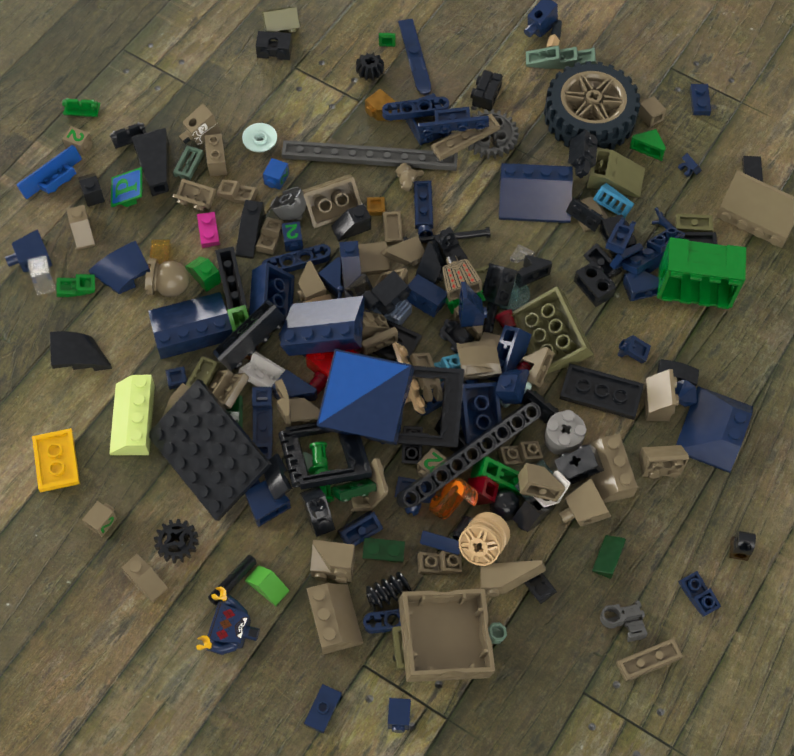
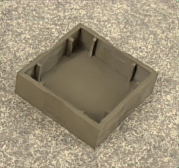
(445, 635)

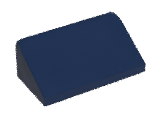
(360, 528)
(440, 542)

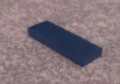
(423, 203)

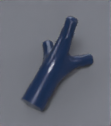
(662, 220)

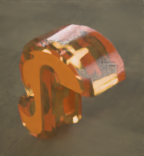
(451, 497)

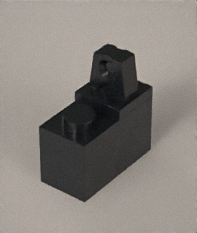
(449, 245)
(317, 511)

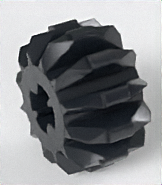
(369, 66)

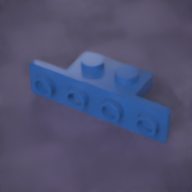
(51, 174)

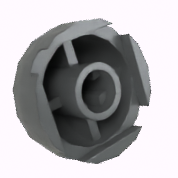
(290, 205)

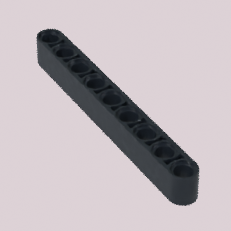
(461, 459)

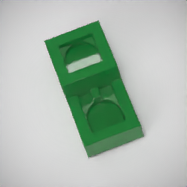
(78, 286)

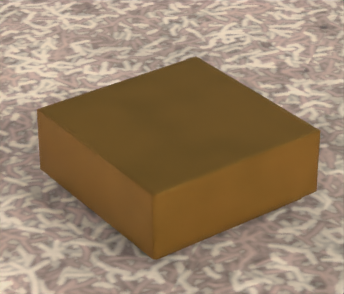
(376, 205)

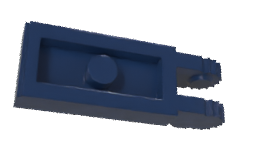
(620, 236)

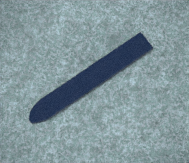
(415, 56)

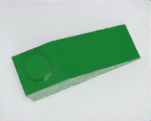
(498, 472)

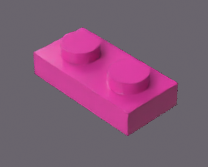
(208, 229)

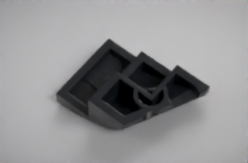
(77, 351)

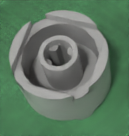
(564, 432)

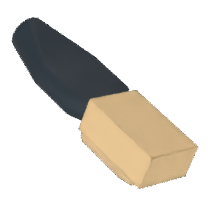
(554, 38)

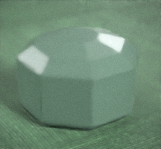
(497, 632)

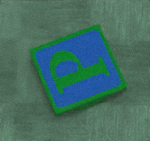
(126, 188)

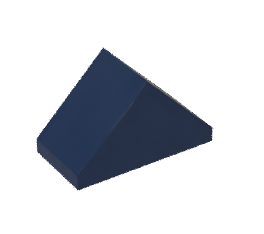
(332, 276)

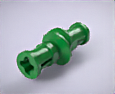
(320, 464)

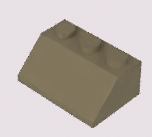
(330, 200)
(617, 478)
(334, 617)

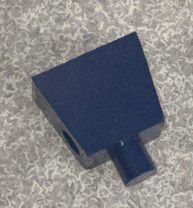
(541, 18)
(27, 248)
(263, 504)

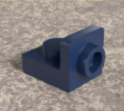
(634, 348)

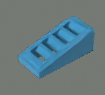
(604, 201)

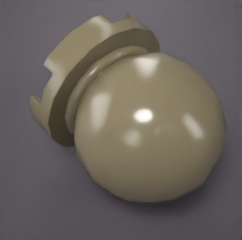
(167, 278)

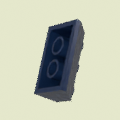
(271, 284)

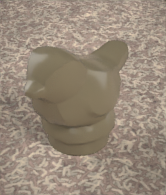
(407, 176)

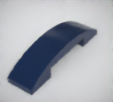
(263, 419)

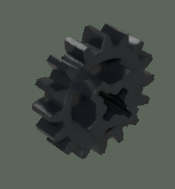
(178, 532)

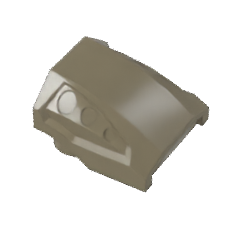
(479, 359)

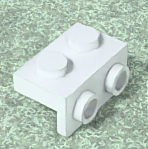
(261, 371)

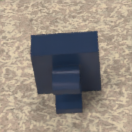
(690, 164)

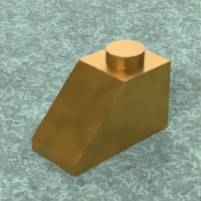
(375, 102)

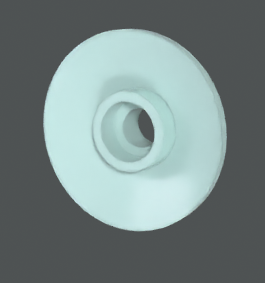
(256, 132)

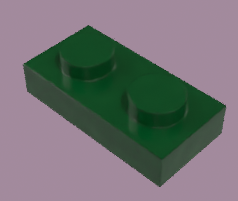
(348, 490)
(383, 550)

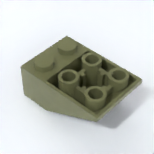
(617, 172)

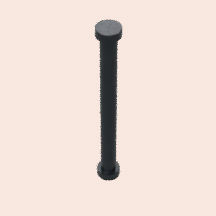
(459, 235)

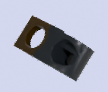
(742, 545)

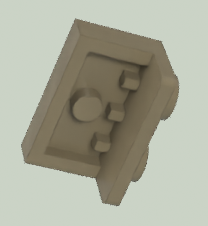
(195, 194)

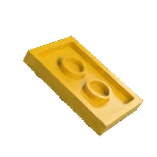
(55, 460)

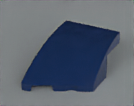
(121, 268)

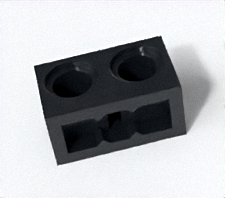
(591, 286)

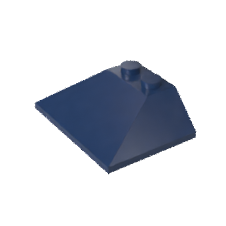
(715, 429)

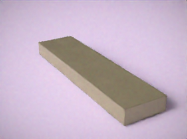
(463, 139)

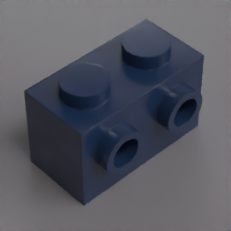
(426, 296)

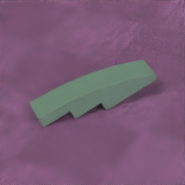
(555, 58)

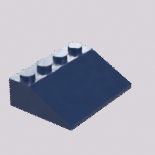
(535, 192)
(190, 325)
(323, 326)

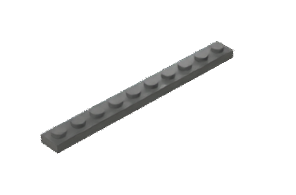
(366, 155)

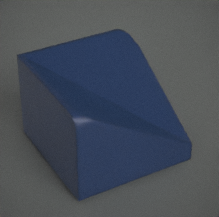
(686, 393)

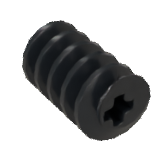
(387, 590)

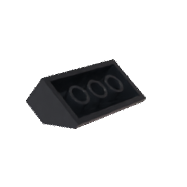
(249, 335)

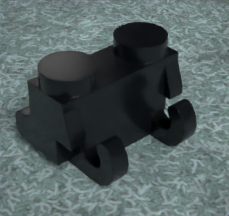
(455, 334)

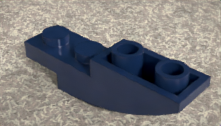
(650, 258)

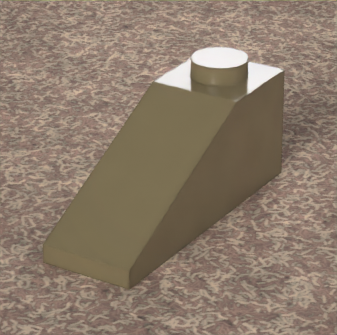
(503, 577)

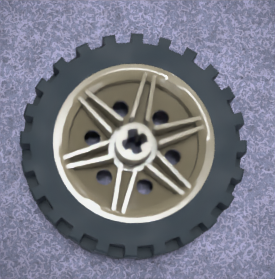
(594, 93)

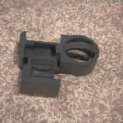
(630, 617)

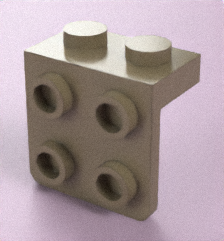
(368, 502)

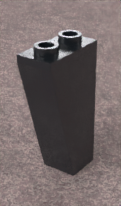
(153, 156)

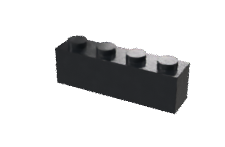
(230, 278)

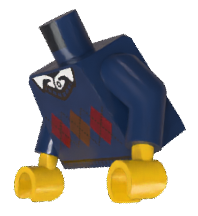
(228, 627)

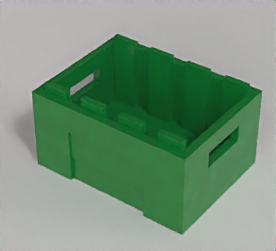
(701, 273)

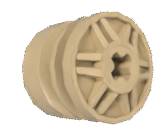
(484, 538)

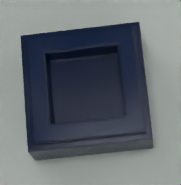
(176, 377)

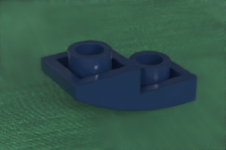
(699, 594)

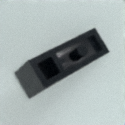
(250, 228)

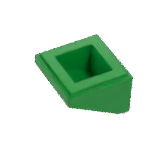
(387, 39)

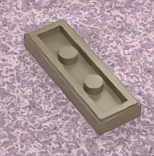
(649, 660)

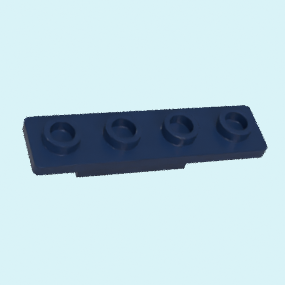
(453, 120)

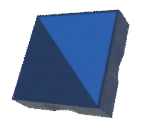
(365, 396)

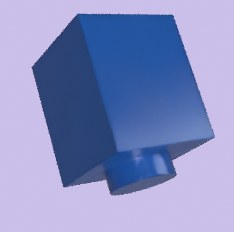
(275, 174)

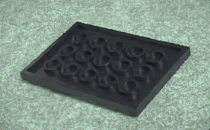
(209, 450)

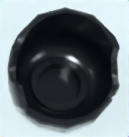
(506, 504)

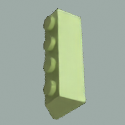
(132, 416)

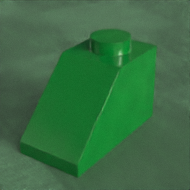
(204, 273)

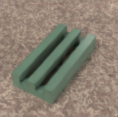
(177, 171)

